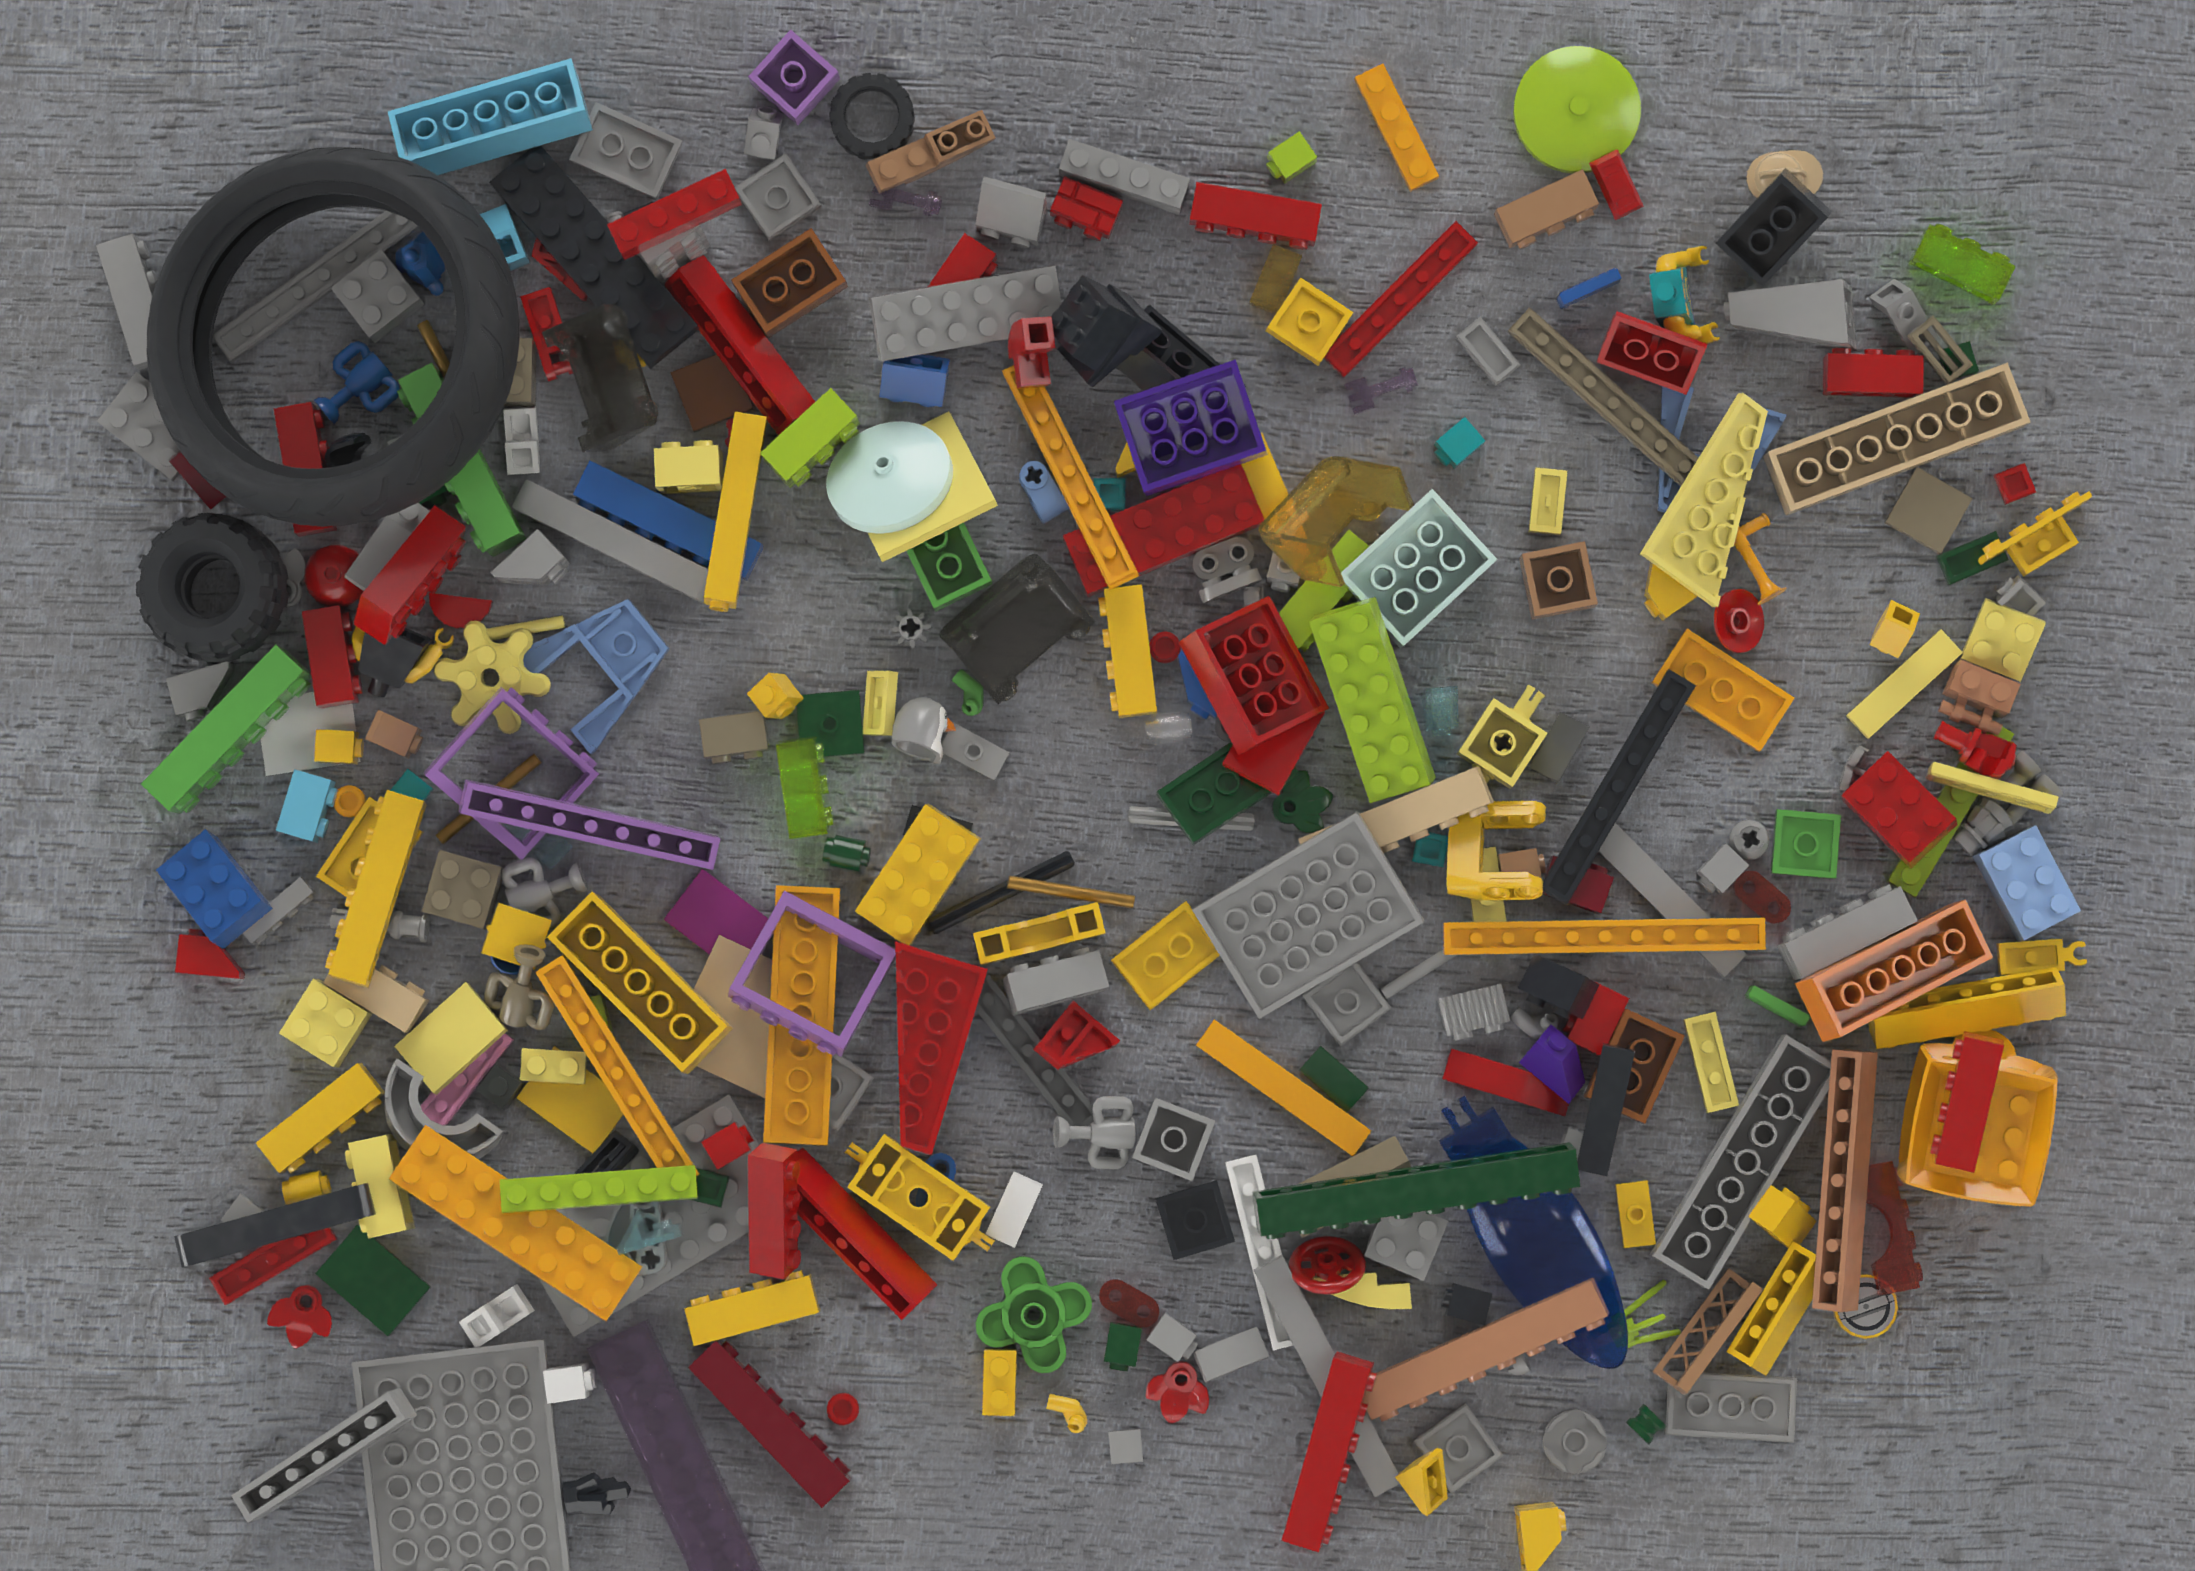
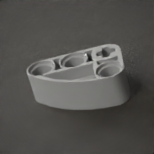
(619, 1224)

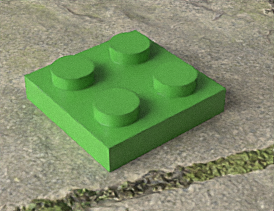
(1805, 844)

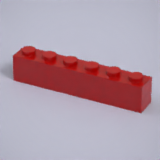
(739, 343)
(859, 1239)
(1328, 1452)

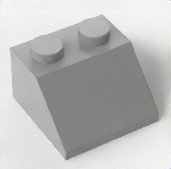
(533, 563)

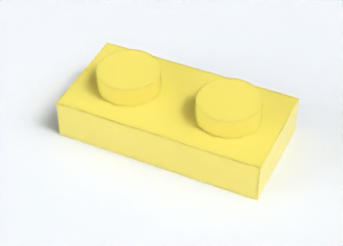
(1547, 501)
(880, 703)
(553, 1066)

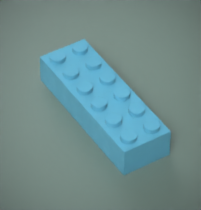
(492, 119)

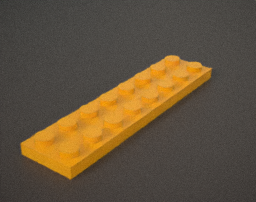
(805, 984)
(536, 1240)

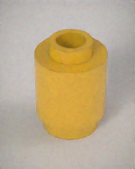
(305, 1186)

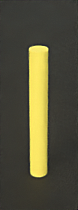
(533, 626)

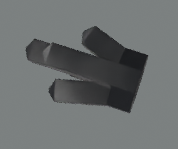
(593, 1494)

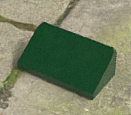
(1334, 1078)

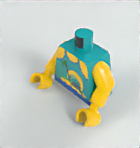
(1673, 297)

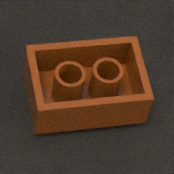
(789, 283)
(1654, 1055)

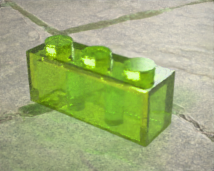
(1962, 263)
(804, 787)

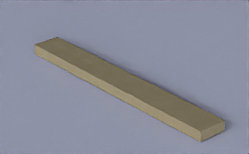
(1603, 396)

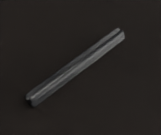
(998, 893)

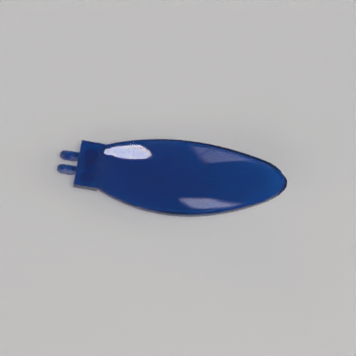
(1540, 1241)

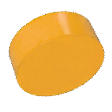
(349, 801)

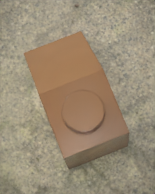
(394, 734)

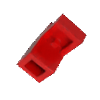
(1028, 347)

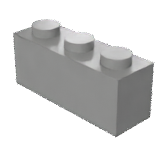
(1055, 981)

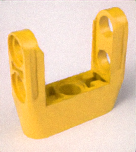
(1466, 853)

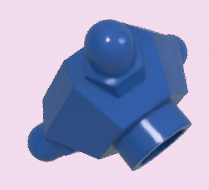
(422, 263)

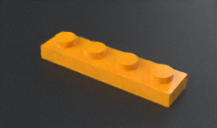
(1396, 127)

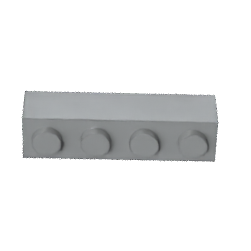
(283, 906)

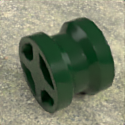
(1646, 1424)

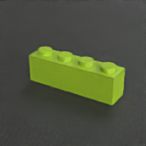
(1318, 598)

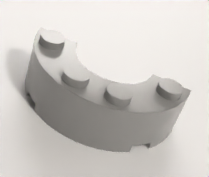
(407, 1118)

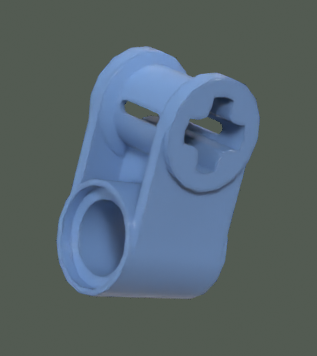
(1046, 495)

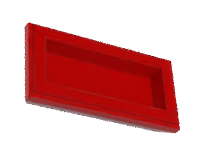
(1616, 184)

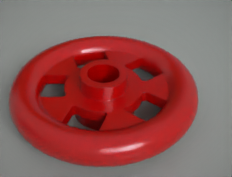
(1327, 1265)

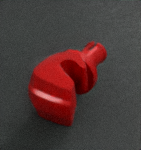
(1979, 752)

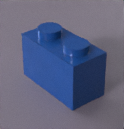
(915, 380)

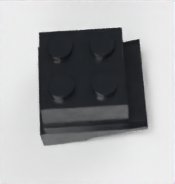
(1100, 328)

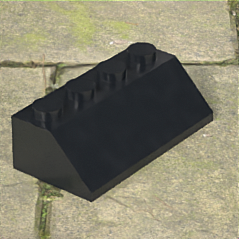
(1165, 358)

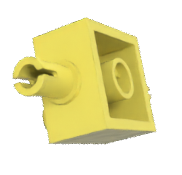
(1511, 723)

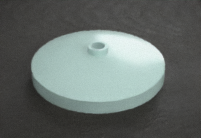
(889, 477)

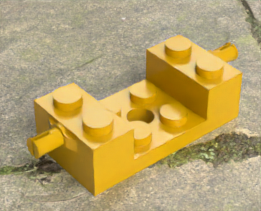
(946, 1220)

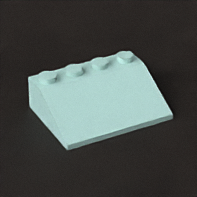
(1418, 567)

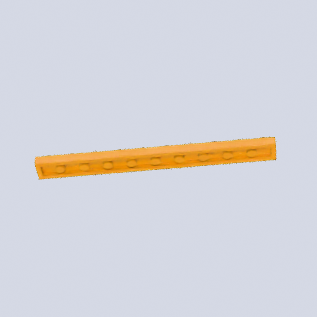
(1604, 936)

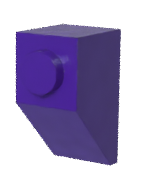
(1555, 1063)

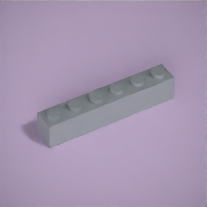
(324, 1455)

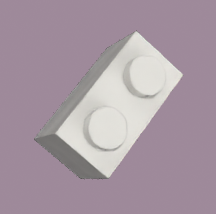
(569, 1382)

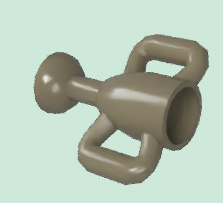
(519, 997)

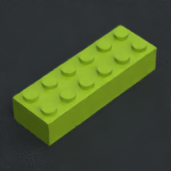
(1372, 700)

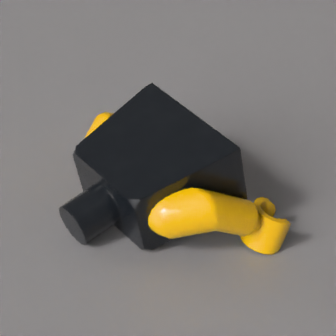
(399, 660)

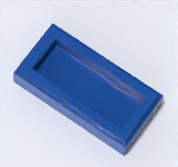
(1588, 288)

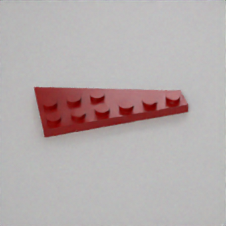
(933, 1024)

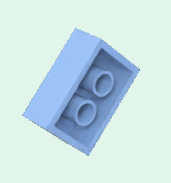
(2026, 883)

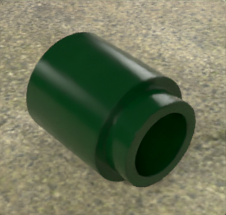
(846, 853)

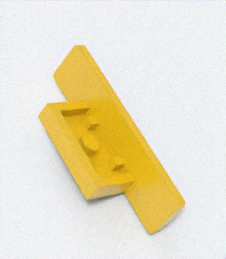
(2042, 541)

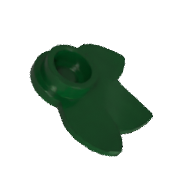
(1307, 803)

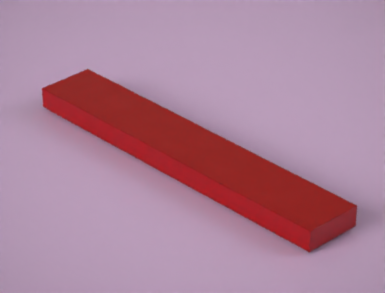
(1400, 299)

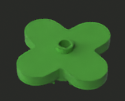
(1042, 1338)

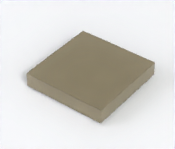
(1928, 510)

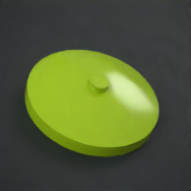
(1576, 108)

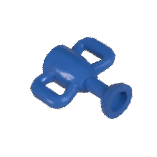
(360, 381)

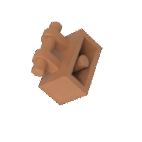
(1981, 690)

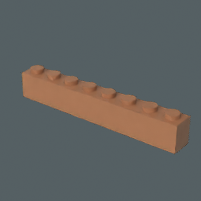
(1844, 1180)
(1486, 1347)

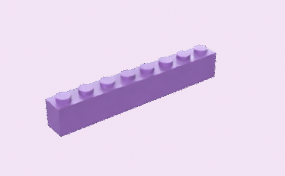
(589, 824)

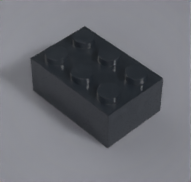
(1774, 227)

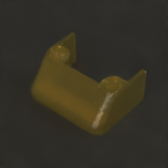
(1323, 506)

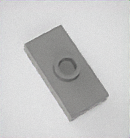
(974, 752)

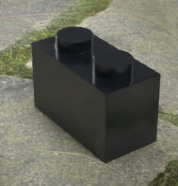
(1557, 986)

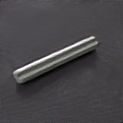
(1161, 816)

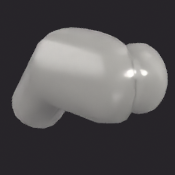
(1533, 1025)

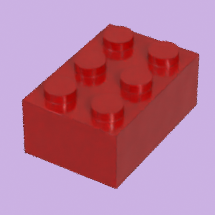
(1899, 809)

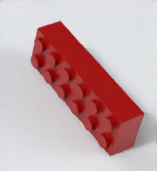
(1174, 525)

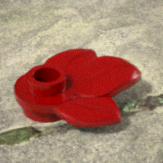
(299, 1320)
(1176, 1396)

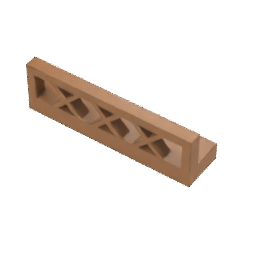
(1718, 1337)

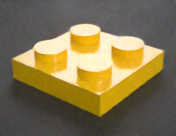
(1309, 321)

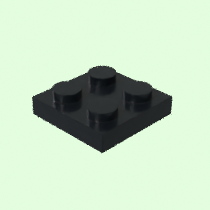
(1195, 1220)

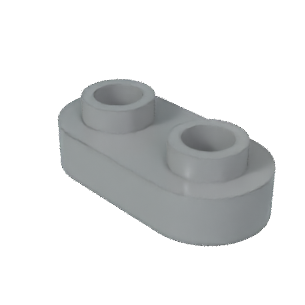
(1223, 558)
(1241, 578)

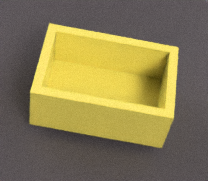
(373, 1164)

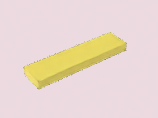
(1904, 684)
(1992, 788)

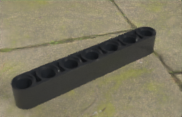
(275, 1225)

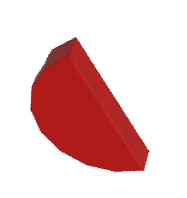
(458, 610)

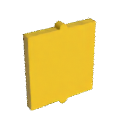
(514, 928)

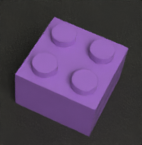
(794, 77)

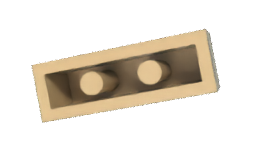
(386, 997)

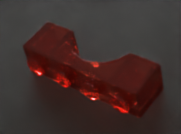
(1896, 1267)

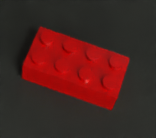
(410, 576)

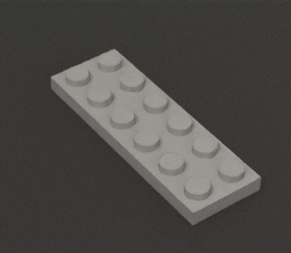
(961, 312)

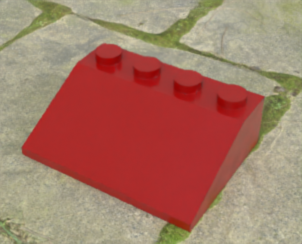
(1253, 675)

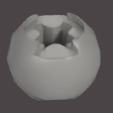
(1760, 835)

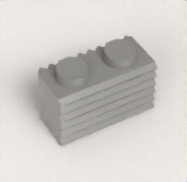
(1473, 1011)

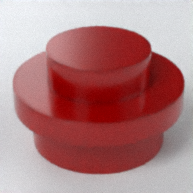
(1164, 647)

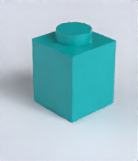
(1458, 443)

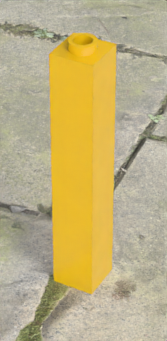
(735, 511)

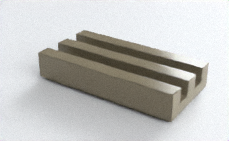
(1922, 329)

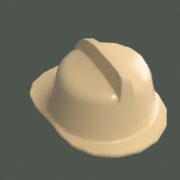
(1770, 165)

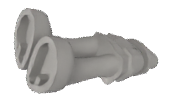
(1989, 820)

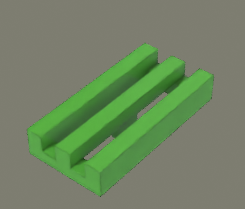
(1777, 1006)

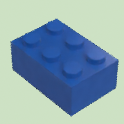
(214, 889)

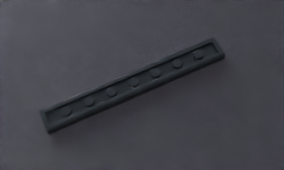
(1617, 786)

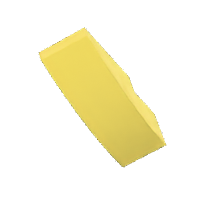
(1376, 1295)

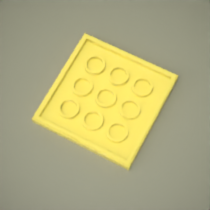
(965, 499)

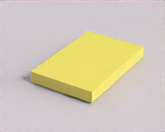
(451, 1038)

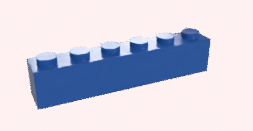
(654, 515)

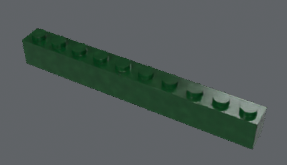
(1416, 1190)

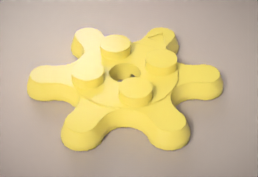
(502, 657)

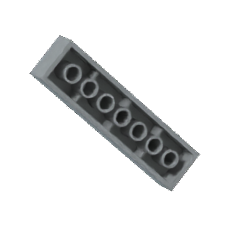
(1744, 1162)

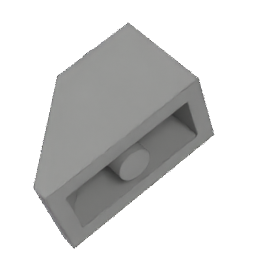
(198, 689)

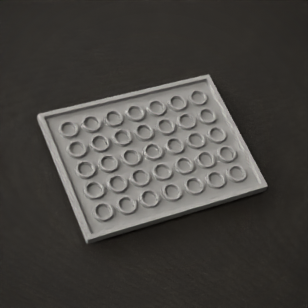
(474, 1470)

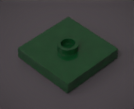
(834, 721)

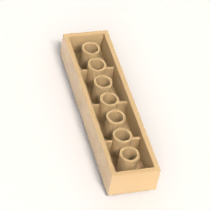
(1896, 439)

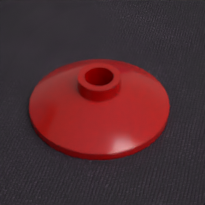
(1739, 620)

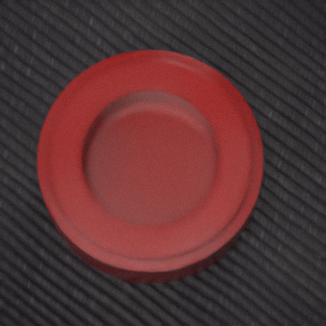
(843, 1408)

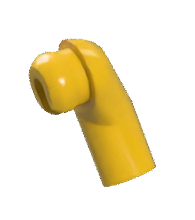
(1071, 1410)

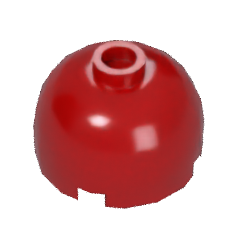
(326, 574)

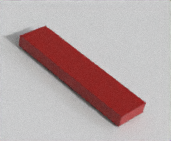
(267, 1263)

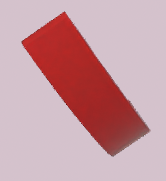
(1502, 1081)

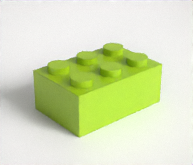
(811, 439)

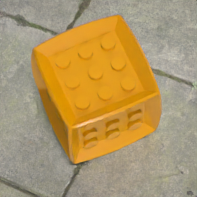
(2014, 1136)

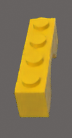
(1039, 933)

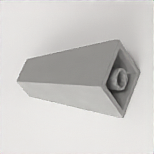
(1801, 312)

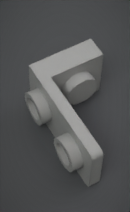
(1903, 310)

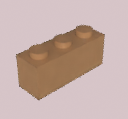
(1547, 210)

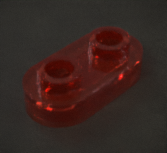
(1763, 894)
(1129, 1303)

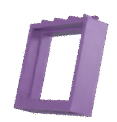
(538, 722)
(799, 1026)

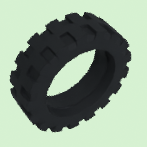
(863, 84)

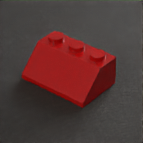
(1651, 352)

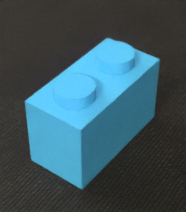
(307, 806)

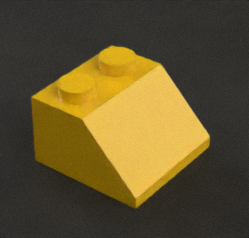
(1538, 1532)

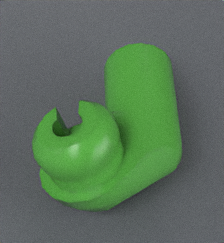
(973, 693)

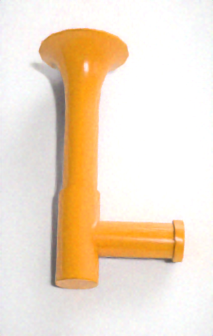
(1767, 587)

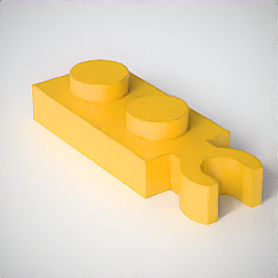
(2036, 955)

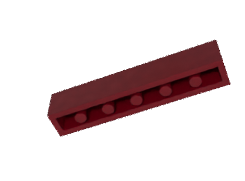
(770, 1422)

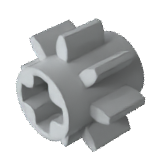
(918, 633)

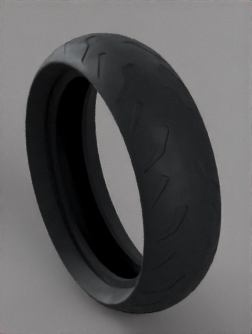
(203, 267)

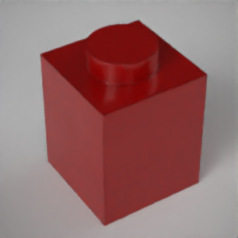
(728, 1144)

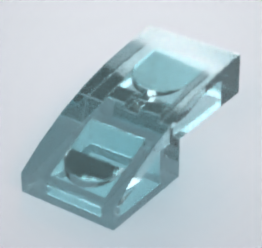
(549, 848)

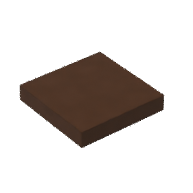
(709, 393)

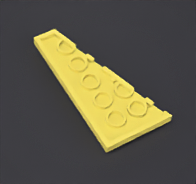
(1707, 510)

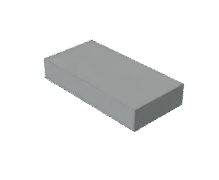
(1488, 351)

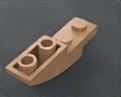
(931, 152)

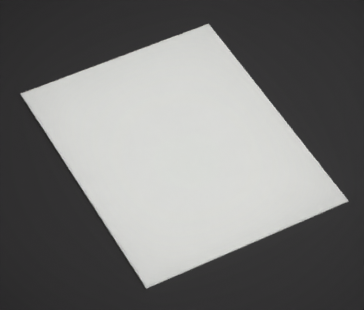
(291, 739)

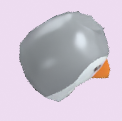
(920, 729)

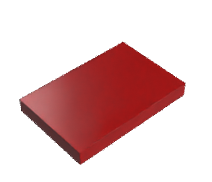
(1275, 759)

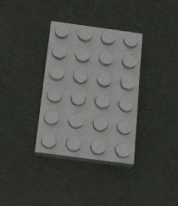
(1308, 915)

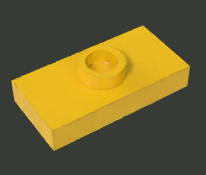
(1635, 1214)

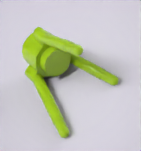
(1634, 1328)

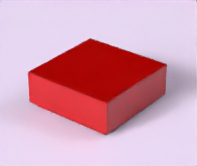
(2014, 483)

